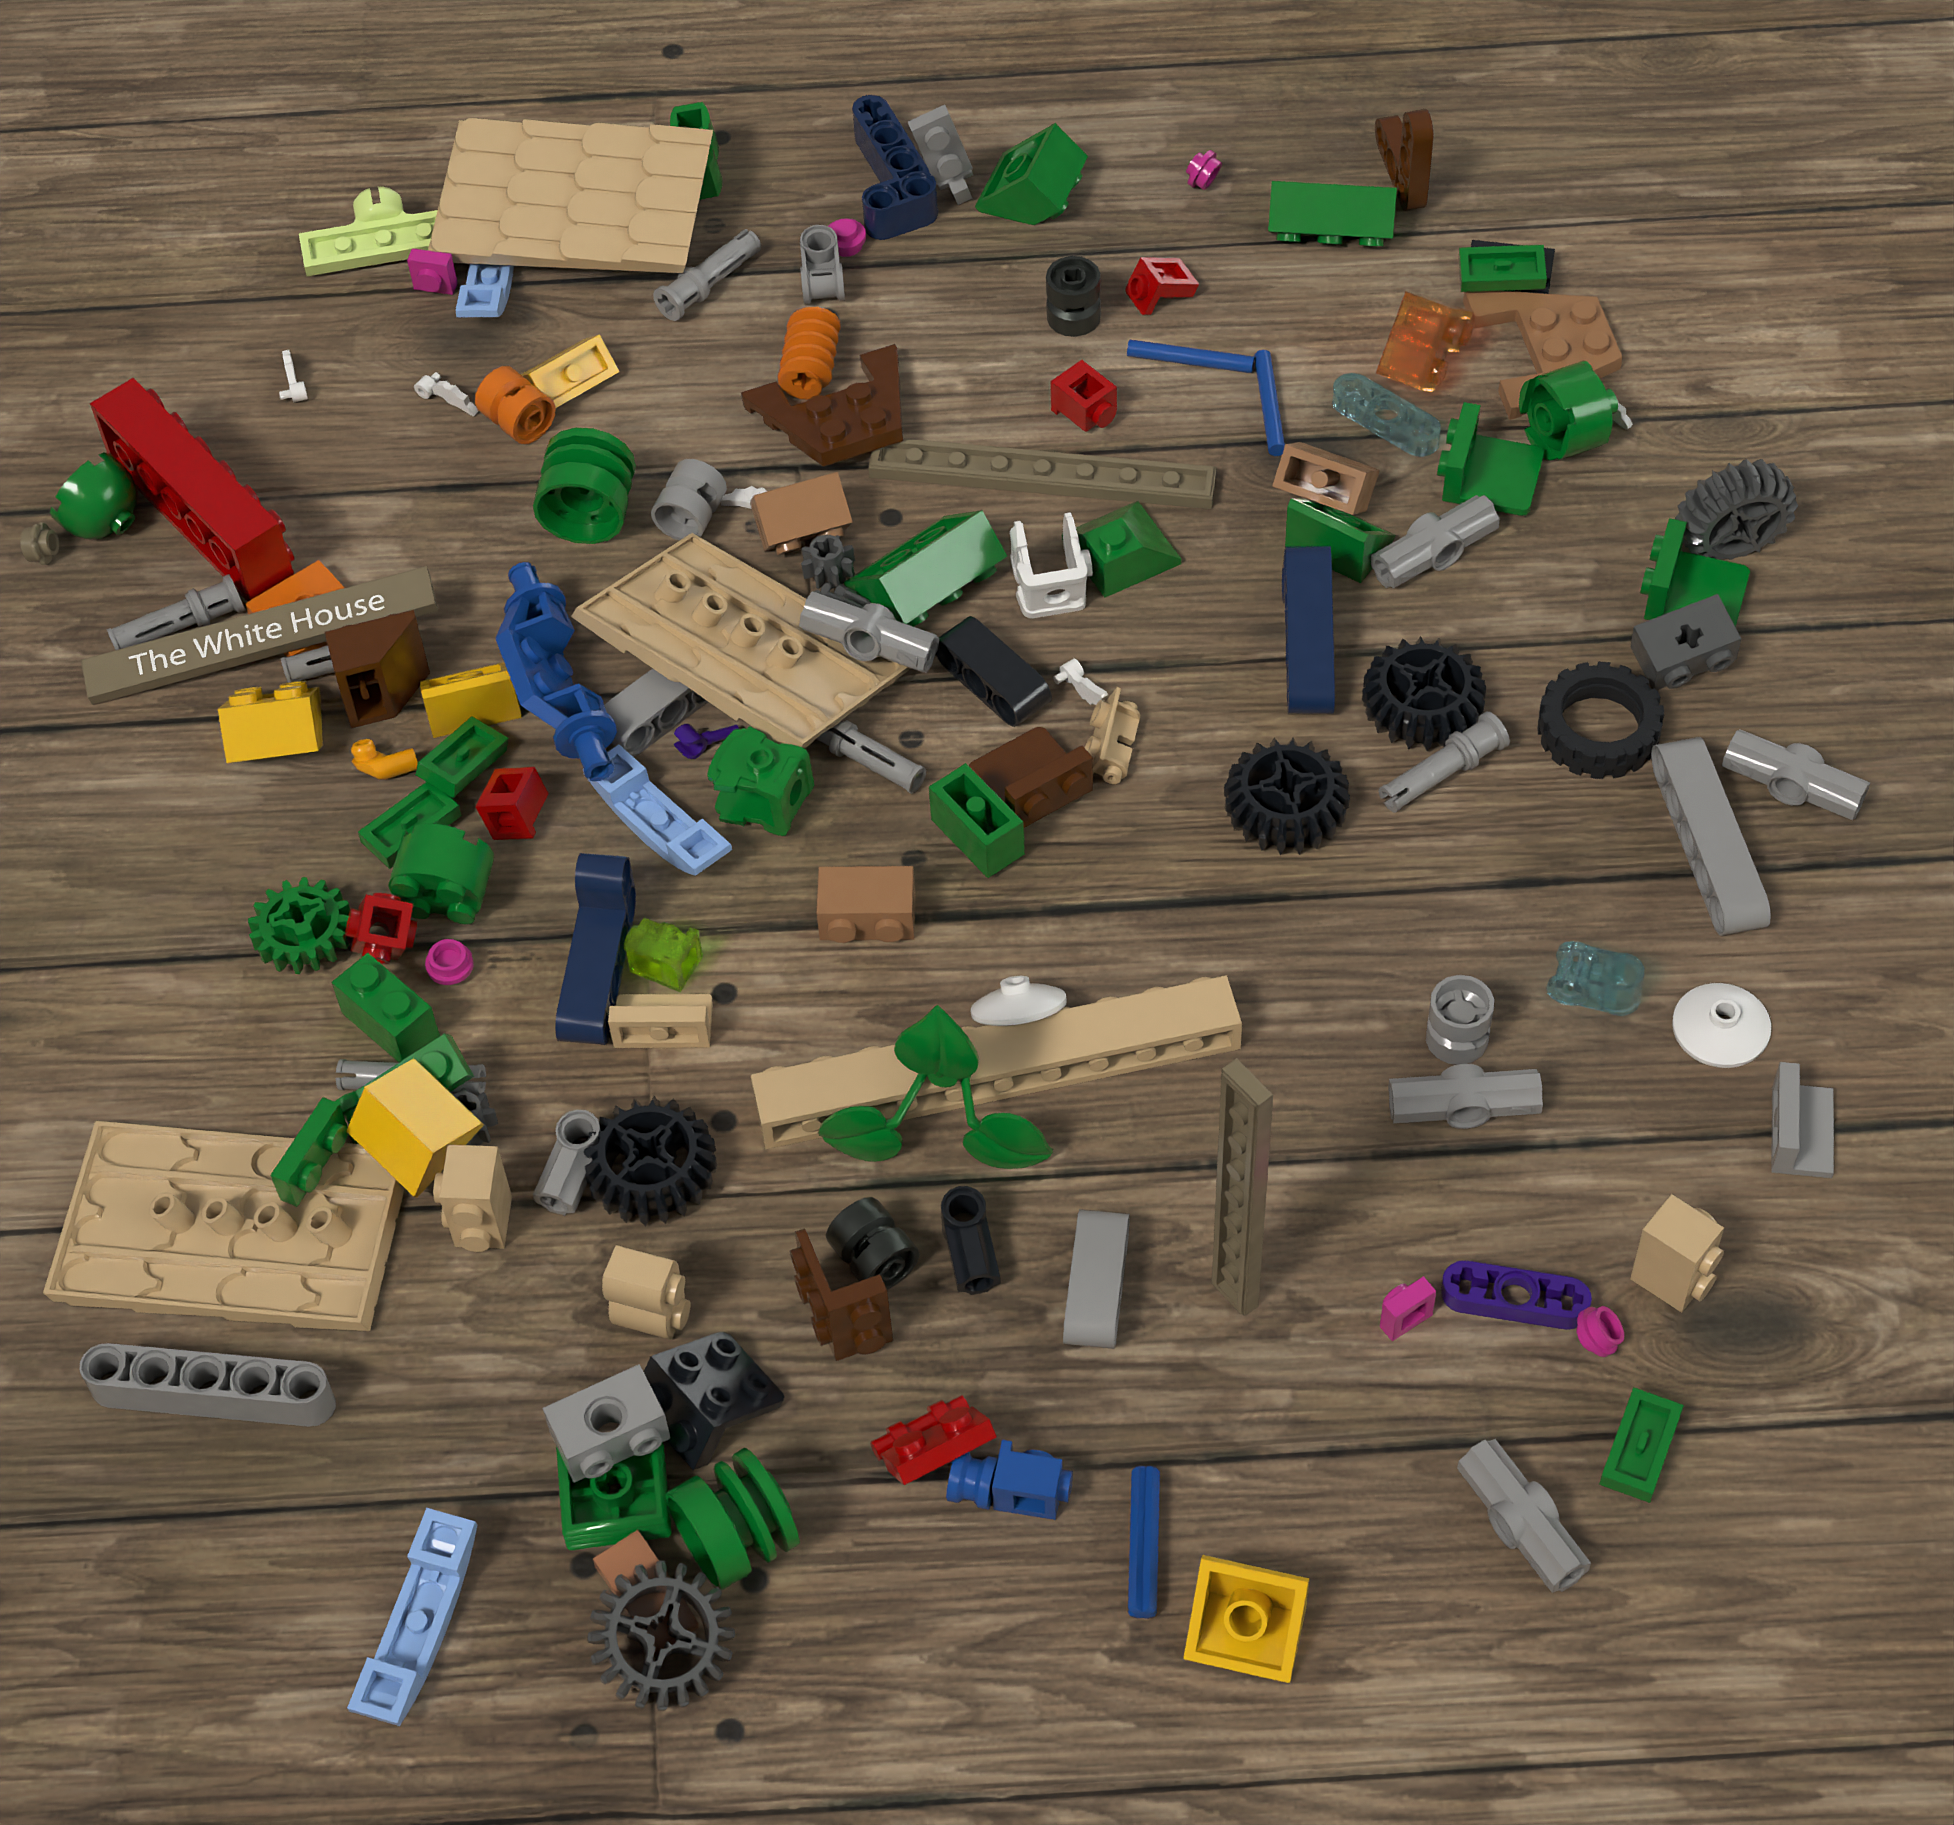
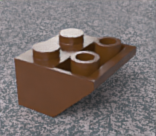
(378, 666)

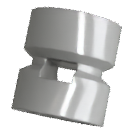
(688, 499)
(1459, 1019)

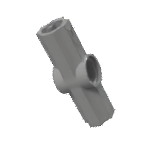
(1435, 541)
(869, 632)
(1795, 774)
(1465, 1096)
(1523, 1515)

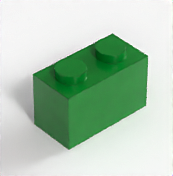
(976, 820)
(385, 1008)

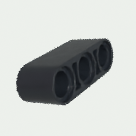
(992, 671)

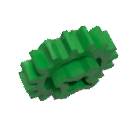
(300, 925)

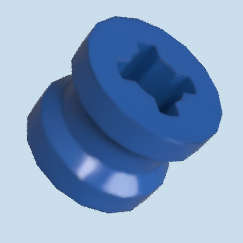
(972, 1480)

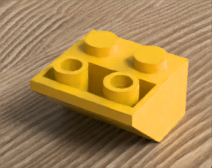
(271, 723)

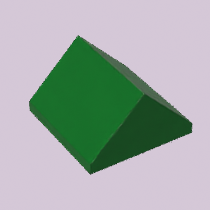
(1349, 536)

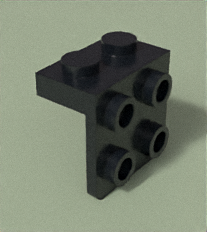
(706, 1390)

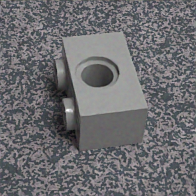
(618, 1399)

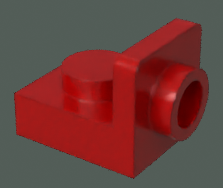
(1159, 278)

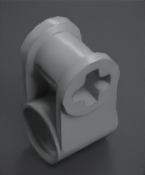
(820, 264)

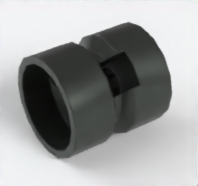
(1073, 296)
(868, 1240)

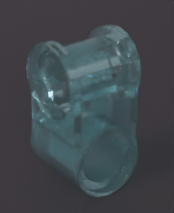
(1596, 978)

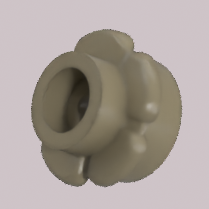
(39, 543)

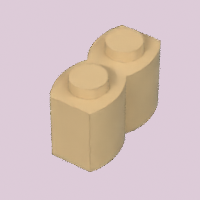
(645, 1292)

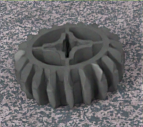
(1737, 510)
(637, 1630)

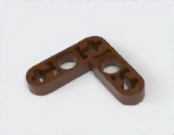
(1407, 155)

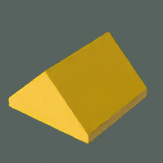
(478, 692)
(409, 1123)
(1246, 1618)

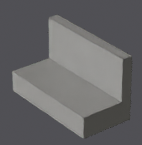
(1801, 1126)

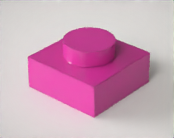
(432, 271)
(1407, 1307)

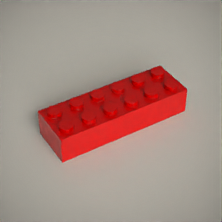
(194, 489)

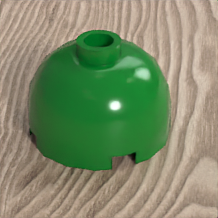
(97, 500)

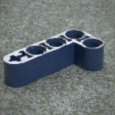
(906, 189)
(1309, 629)
(597, 949)

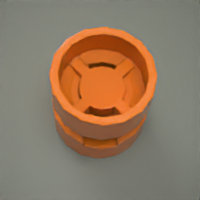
(515, 405)

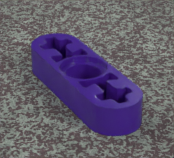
(1476, 1303)

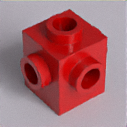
(389, 913)

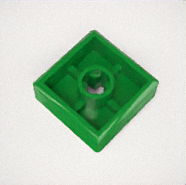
(599, 1519)

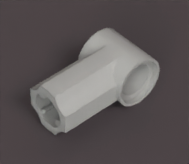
(564, 1173)

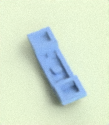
(485, 291)
(657, 818)
(418, 1618)

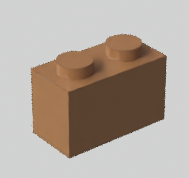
(1325, 478)
(801, 513)
(866, 903)

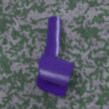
(694, 744)

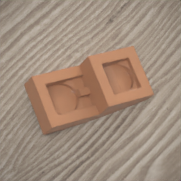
(622, 1560)

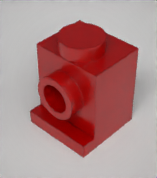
(1089, 403)
(512, 803)

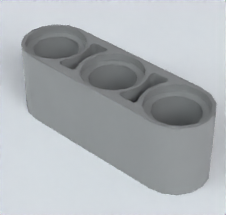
(650, 710)
(1096, 1279)

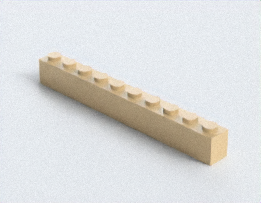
(1014, 1060)

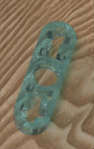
(1393, 430)

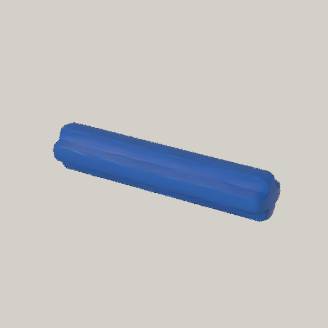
(1144, 1542)

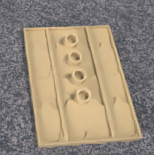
(571, 195)
(735, 642)
(200, 1231)

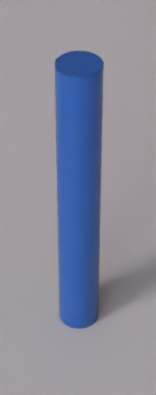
(1190, 356)
(1269, 402)

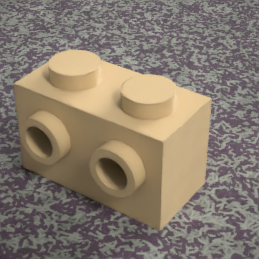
(474, 1197)
(1678, 1253)

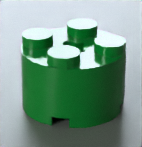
(1568, 410)
(441, 872)

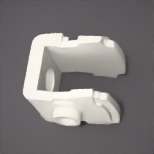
(1034, 588)

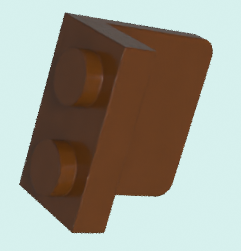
(1036, 774)
(848, 1318)

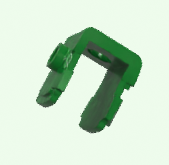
(760, 780)

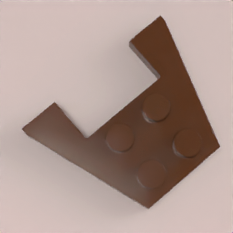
(842, 422)

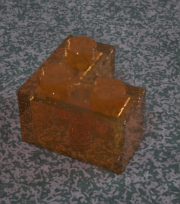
(1421, 339)

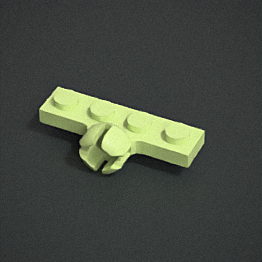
(375, 237)

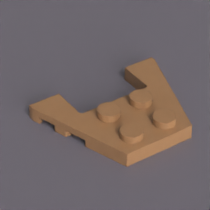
(1554, 329)

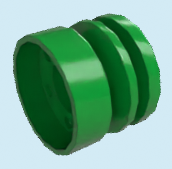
(584, 485)
(741, 1514)

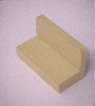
(661, 1021)

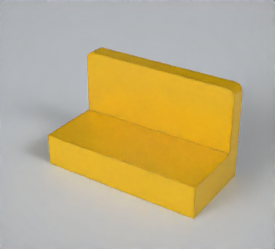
(573, 370)

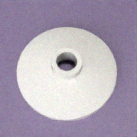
(1018, 1003)
(1719, 1040)

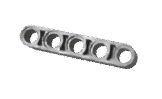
(1710, 836)
(191, 1369)

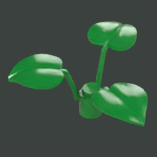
(945, 1055)

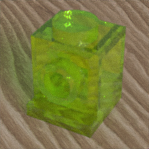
(663, 953)

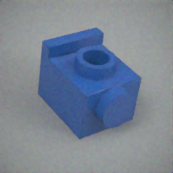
(1030, 1482)

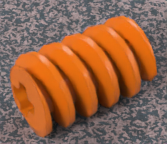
(808, 352)

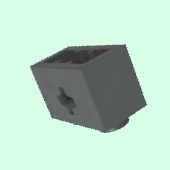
(1686, 643)

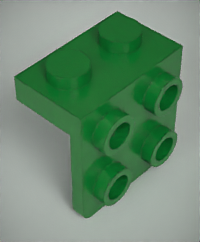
(1488, 466)
(1688, 577)

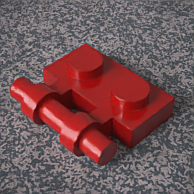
(932, 1439)

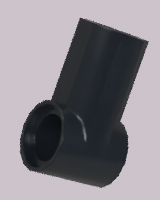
(969, 1241)

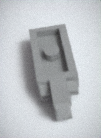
(943, 151)

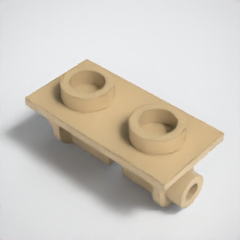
(1112, 722)

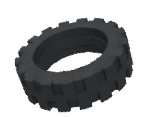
(1608, 683)

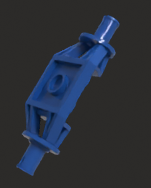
(532, 650)

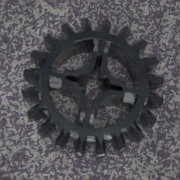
(1423, 683)
(1264, 783)
(649, 1176)

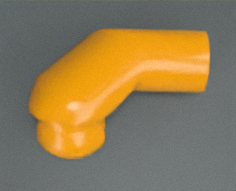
(380, 765)

